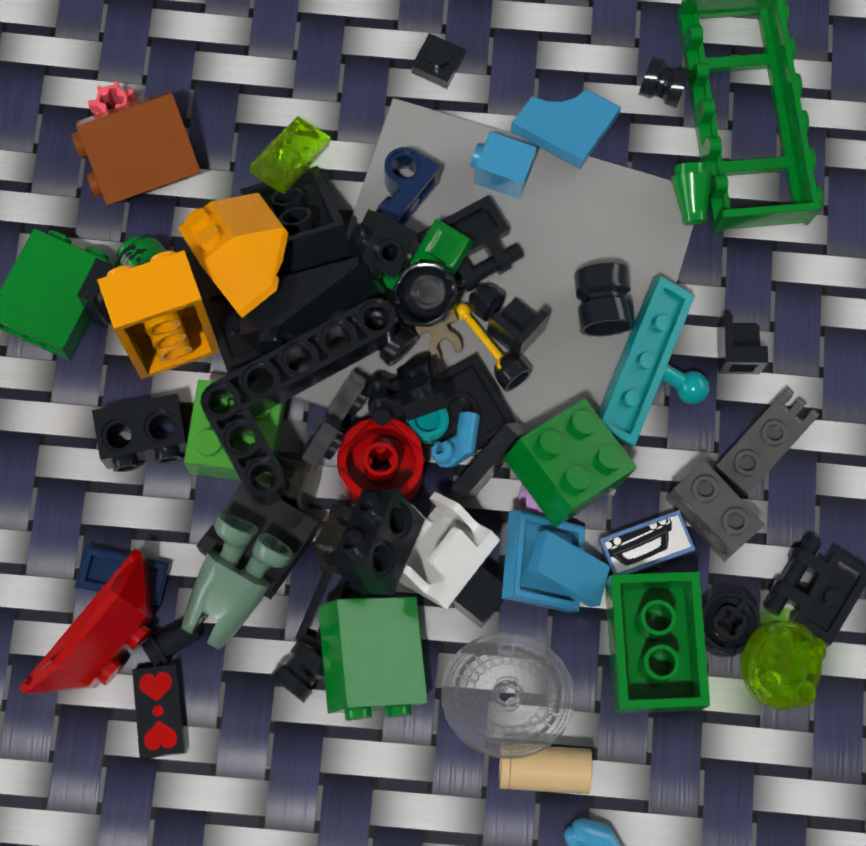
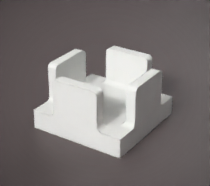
(446, 552)

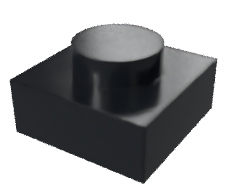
(438, 61)

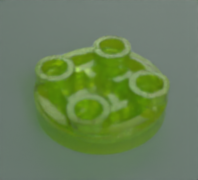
(783, 665)

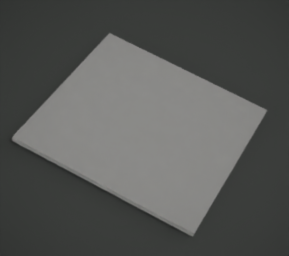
(561, 225)

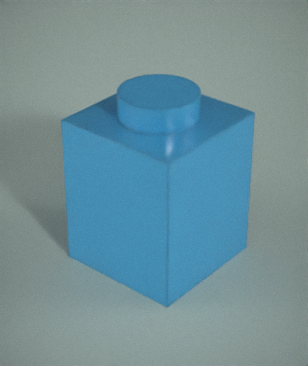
(503, 164)

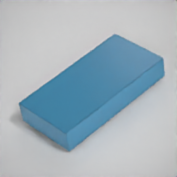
(568, 568)

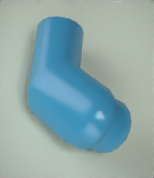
(460, 446)
(590, 833)

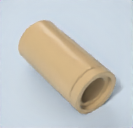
(549, 771)

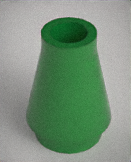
(692, 190)

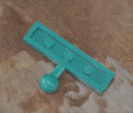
(646, 363)

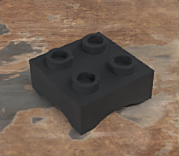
(277, 519)

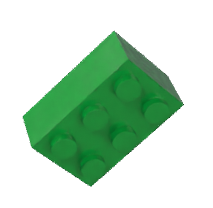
(657, 643)

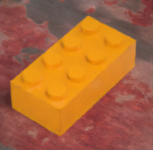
(158, 313)

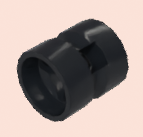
(603, 293)

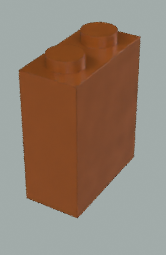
(135, 147)

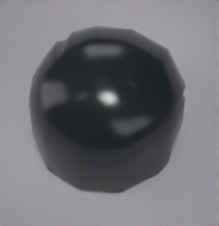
(425, 294)

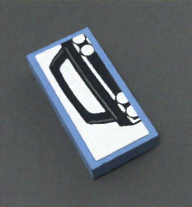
(647, 544)

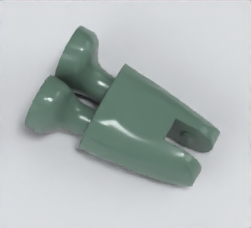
(229, 592)

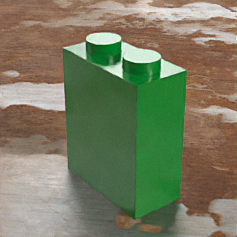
(42, 290)
(372, 656)

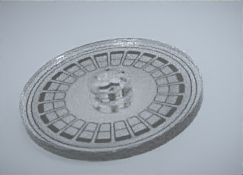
(522, 723)

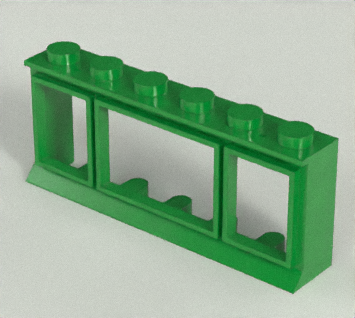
(792, 121)

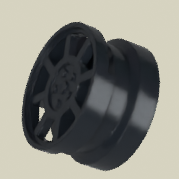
(729, 623)

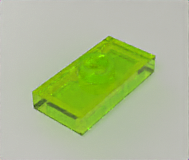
(289, 155)

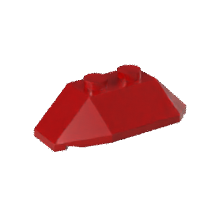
(100, 634)

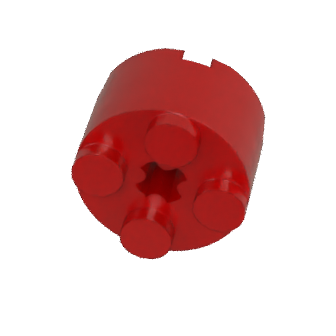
(373, 442)

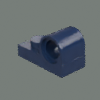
(409, 192)

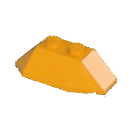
(238, 247)

